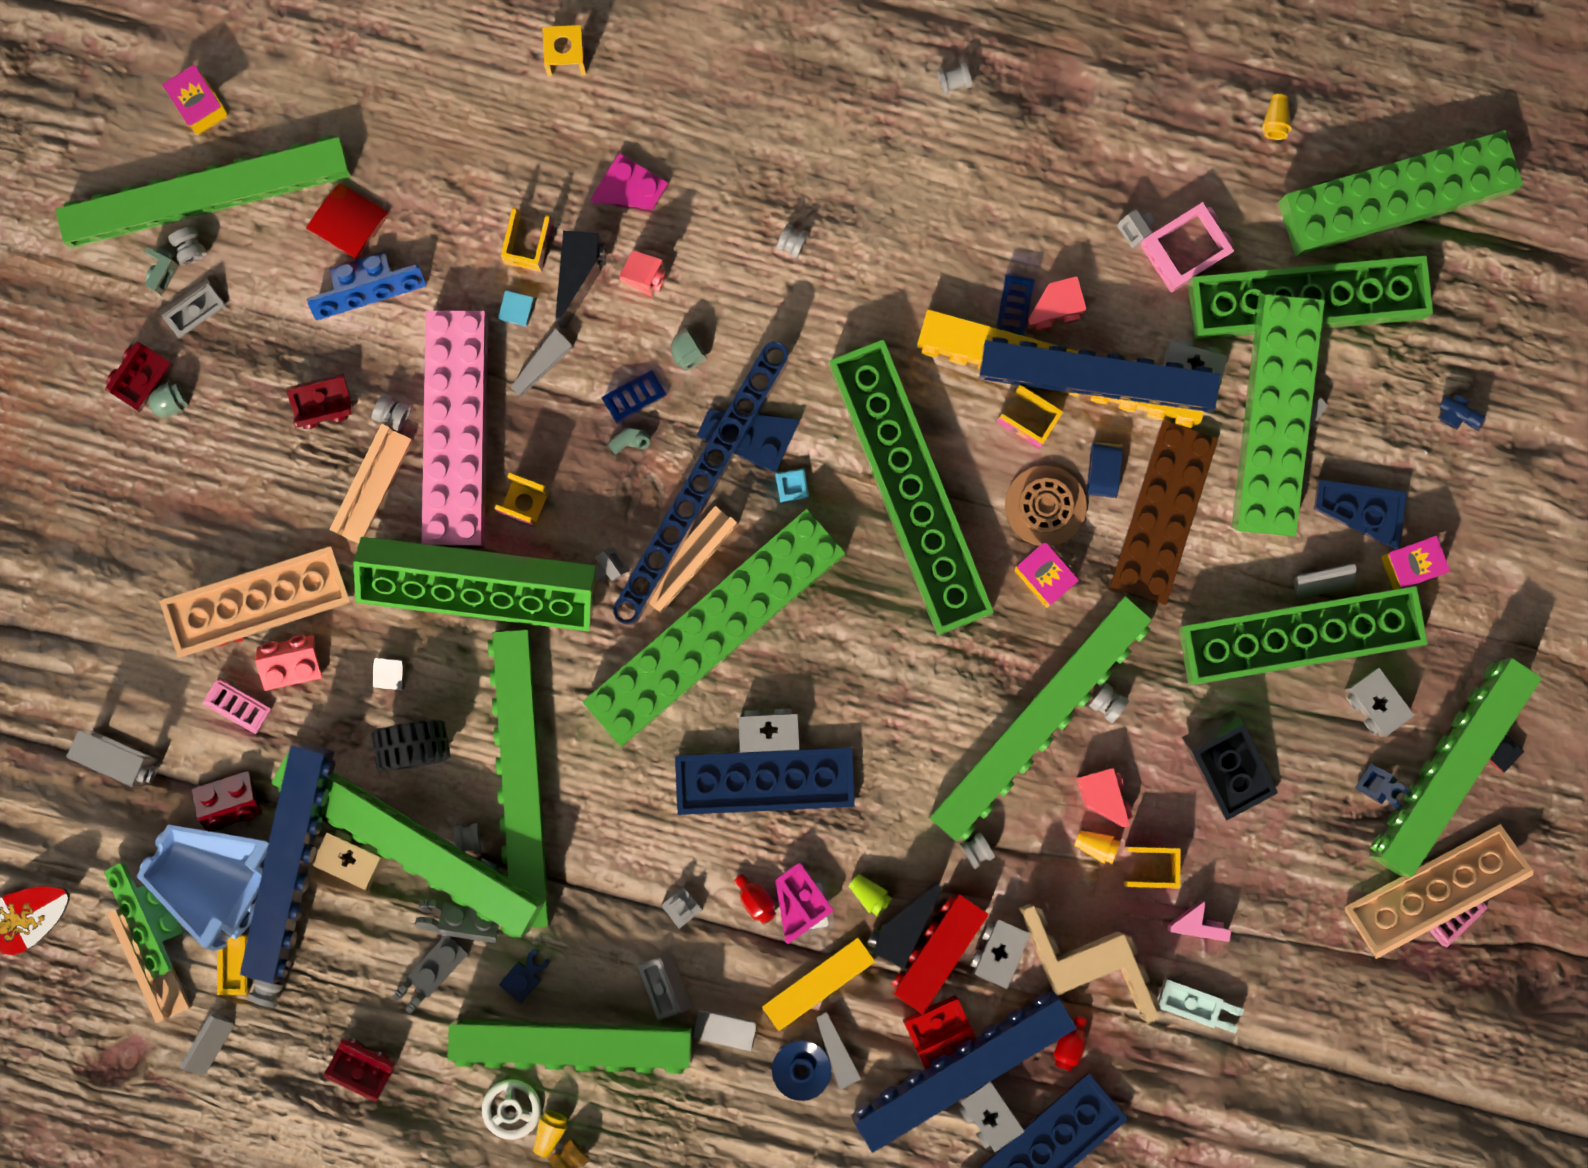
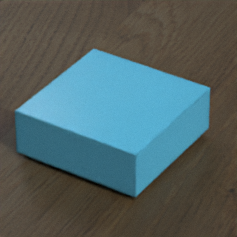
(516, 308)
(792, 485)

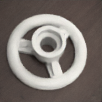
(502, 1116)

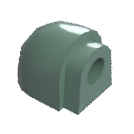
(687, 350)
(167, 400)

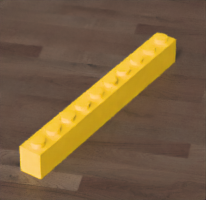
(965, 340)

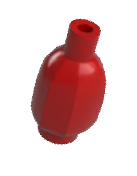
(755, 900)
(1071, 1047)

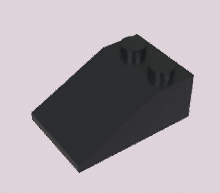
(579, 268)
(1230, 764)
(901, 931)

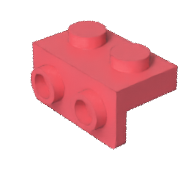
(288, 662)

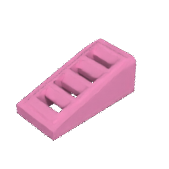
(214, 693)
(1446, 939)

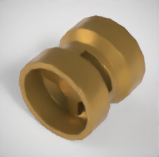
(572, 1156)

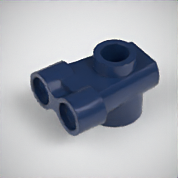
(1456, 411)

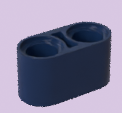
(1104, 469)

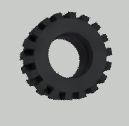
(410, 745)

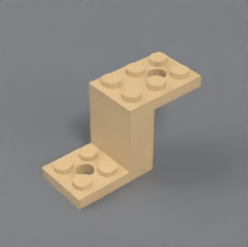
(1091, 962)

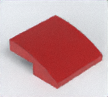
(347, 220)
(939, 1030)

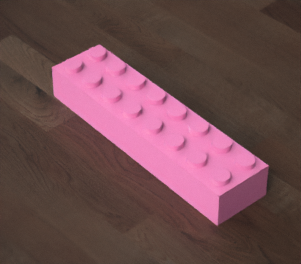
(455, 429)

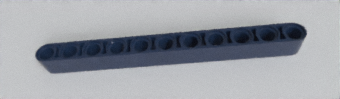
(702, 468)

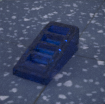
(1027, 294)
(629, 387)

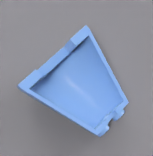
(206, 881)

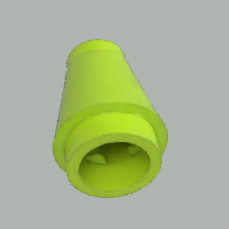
(872, 896)

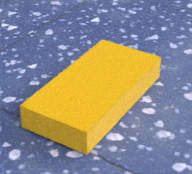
(229, 966)

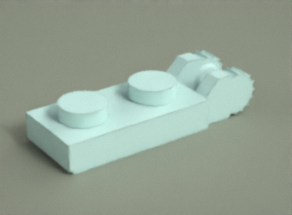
(1196, 1005)

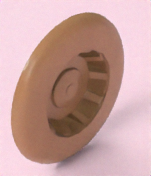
(1045, 505)

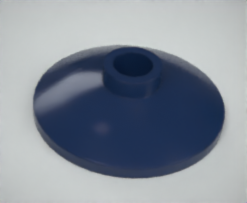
(801, 1086)

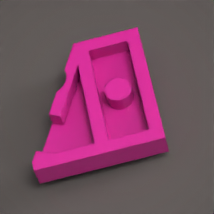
(629, 185)
(800, 902)

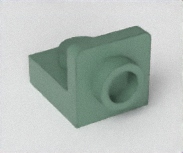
(160, 274)

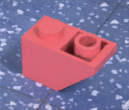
(644, 273)
(1059, 302)
(1103, 796)

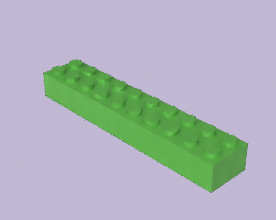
(910, 487)
(714, 628)

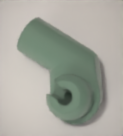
(630, 437)

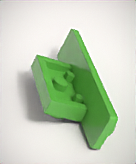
(146, 919)

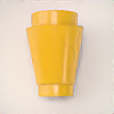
(1277, 119)
(1098, 845)
(549, 1132)

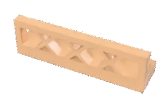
(371, 484)
(692, 556)
(163, 993)

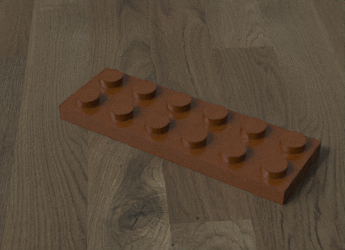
(1164, 513)

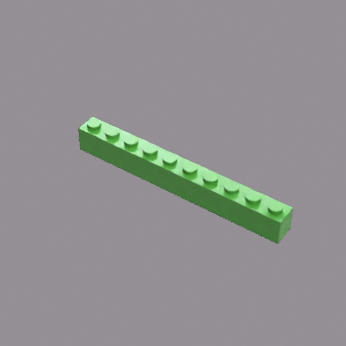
(203, 192)
(1040, 719)
(519, 764)
(427, 855)

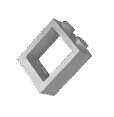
(112, 758)

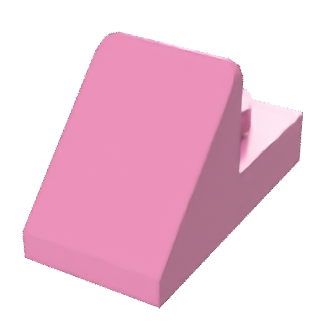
(1191, 924)

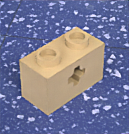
(331, 859)

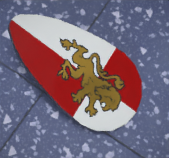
(30, 916)

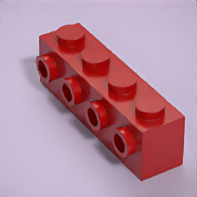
(940, 952)

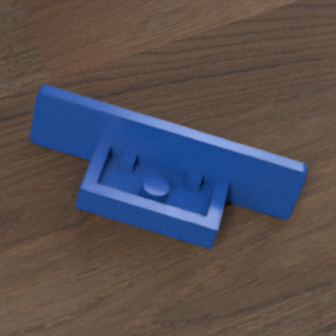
(363, 284)

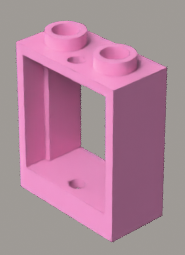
(1163, 263)

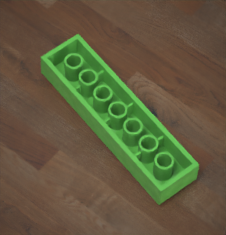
(1400, 193)
(1352, 295)
(1277, 414)
(474, 583)
(1302, 636)
(1454, 766)
(570, 1045)

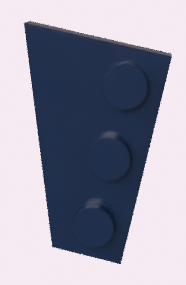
(764, 443)
(1364, 508)

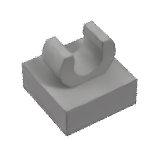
(1135, 227)
(610, 565)
(681, 907)

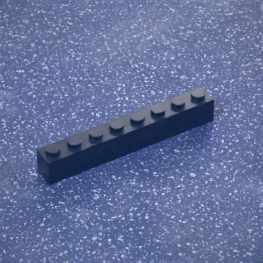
(1099, 376)
(287, 862)
(963, 1072)

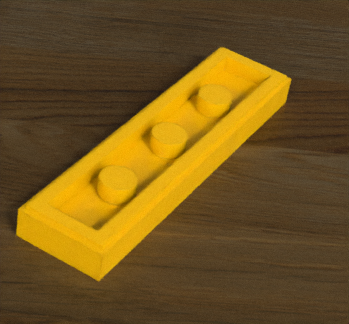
(818, 984)

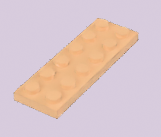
(254, 602)
(1439, 891)

